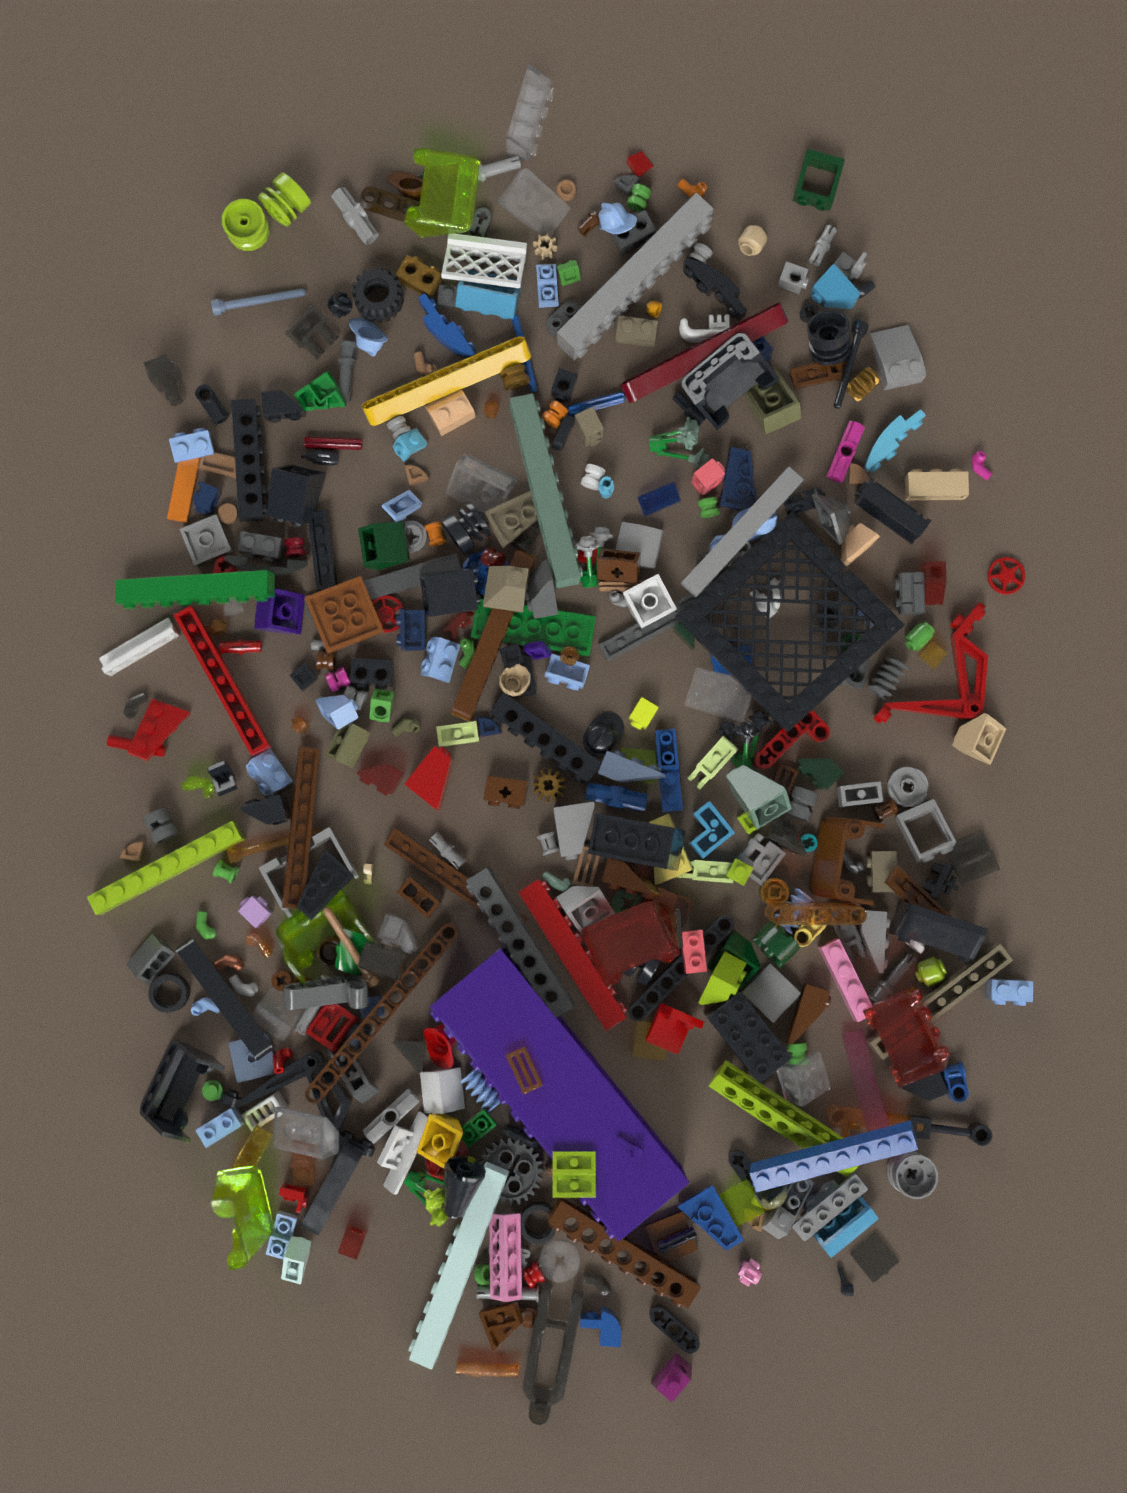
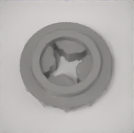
(419, 531)

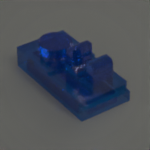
(659, 499)

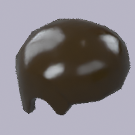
(326, 950)

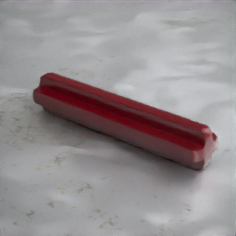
(333, 443)

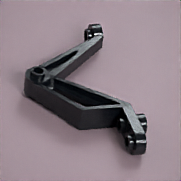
(306, 1068)

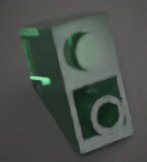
(821, 770)

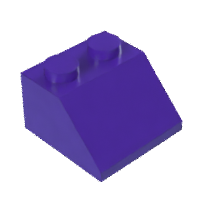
(280, 613)

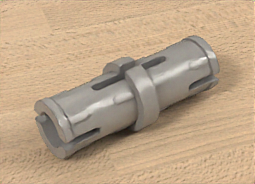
(822, 245)
(447, 850)

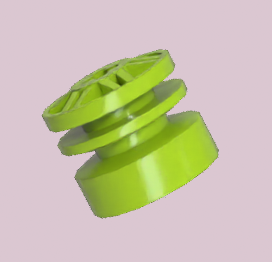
(281, 202)

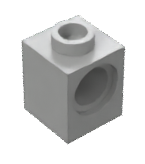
(793, 270)

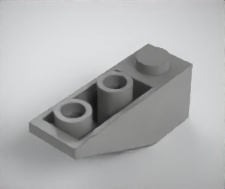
(875, 939)
(782, 1218)

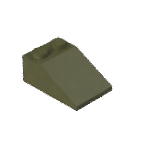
(774, 405)

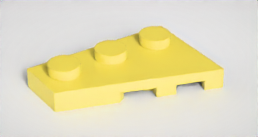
(662, 875)

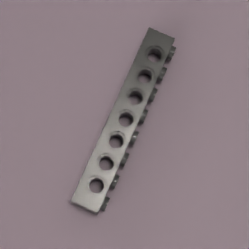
(486, 877)

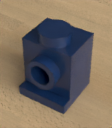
(206, 498)

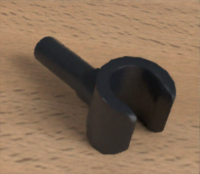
(846, 1289)

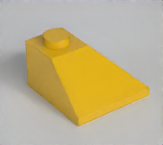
(440, 1138)

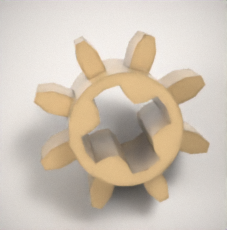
(547, 241)

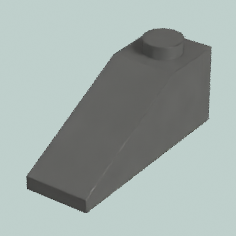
(356, 1077)

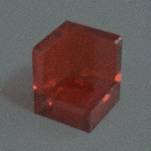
(352, 1242)

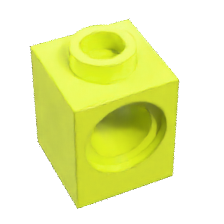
(642, 714)

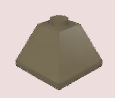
(506, 588)

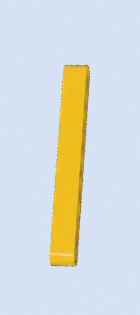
(446, 381)

